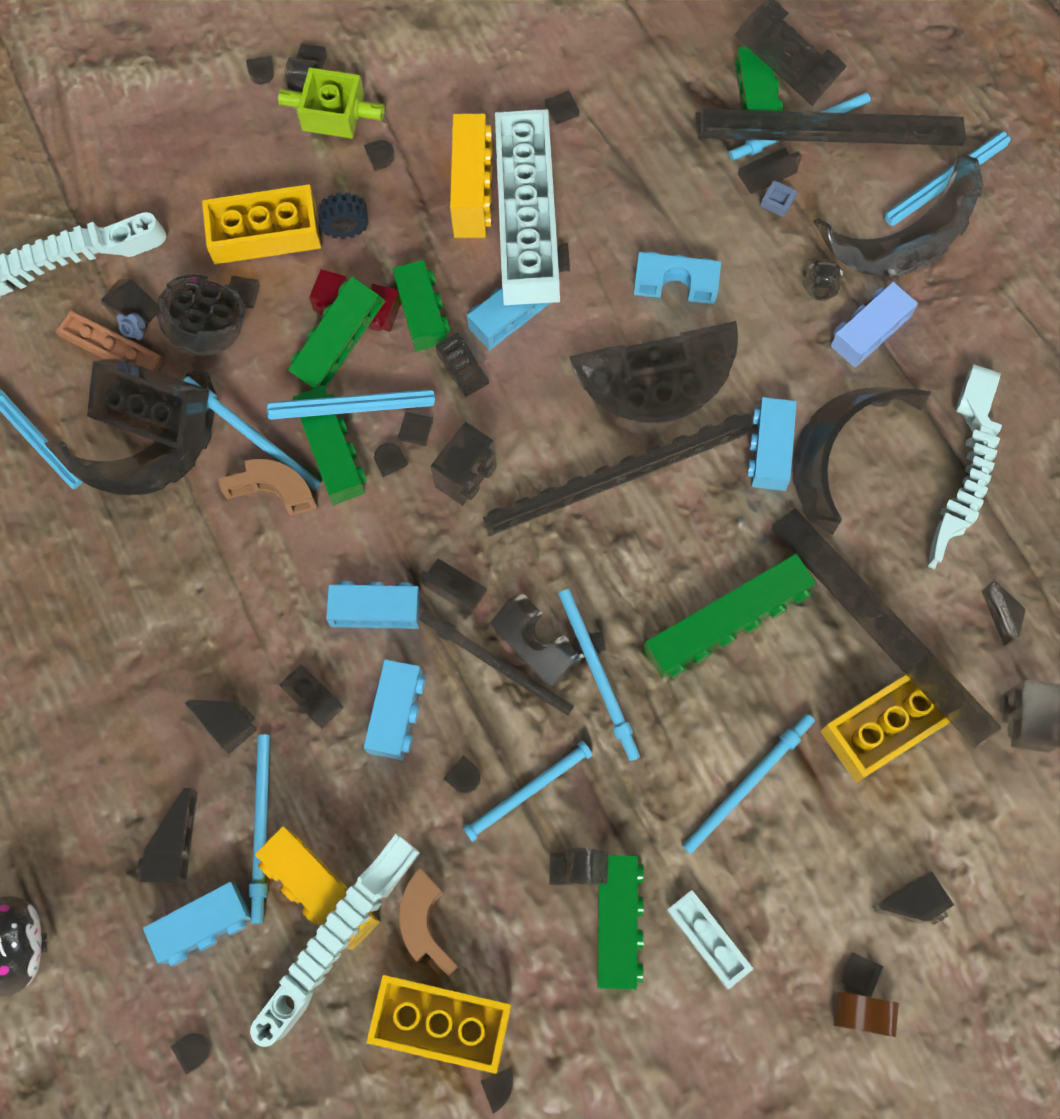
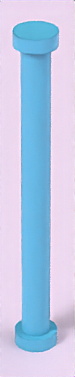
(527, 791)

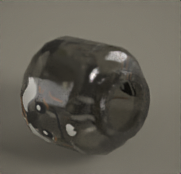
(823, 279)

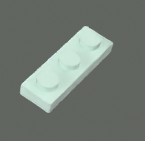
(710, 939)

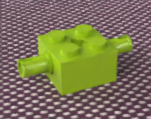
(331, 103)

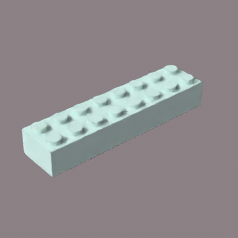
(526, 208)

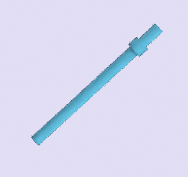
(755, 146)
(257, 438)
(622, 729)
(788, 740)
(258, 889)

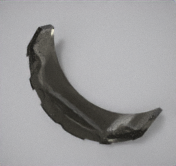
(921, 241)
(817, 440)
(144, 471)

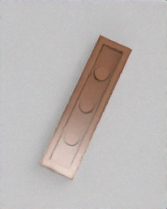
(106, 342)

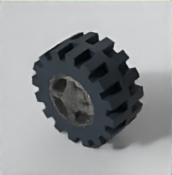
(343, 215)

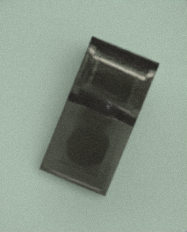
(297, 68)
(311, 696)
(579, 867)

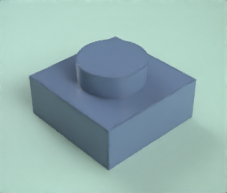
(778, 198)

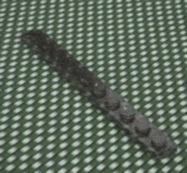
(832, 127)
(610, 477)
(887, 630)

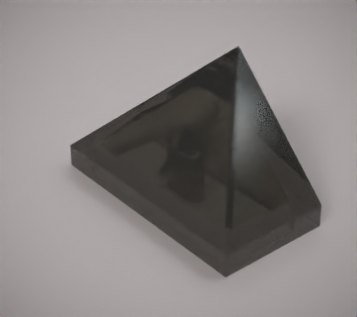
(129, 298)
(1005, 611)

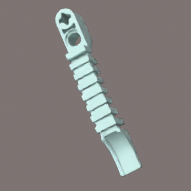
(121, 238)
(961, 511)
(331, 938)

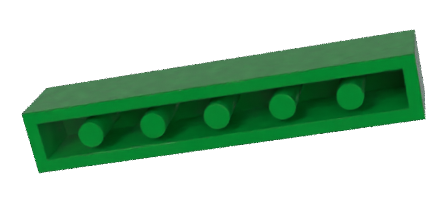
(729, 616)

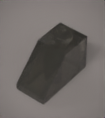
(224, 721)
(917, 901)

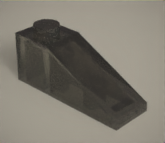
(169, 849)

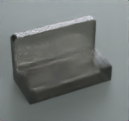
(772, 167)
(453, 586)

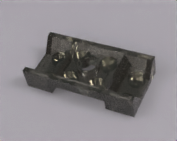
(771, 37)

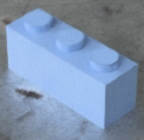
(873, 324)

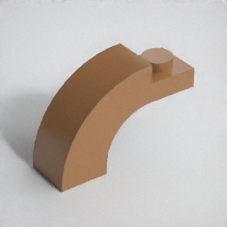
(273, 478)
(414, 922)

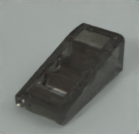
(451, 350)

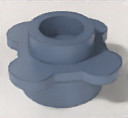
(131, 325)

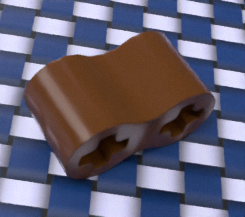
(866, 1014)

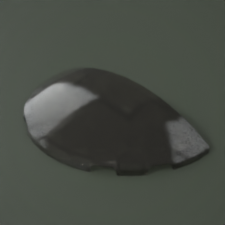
(659, 377)

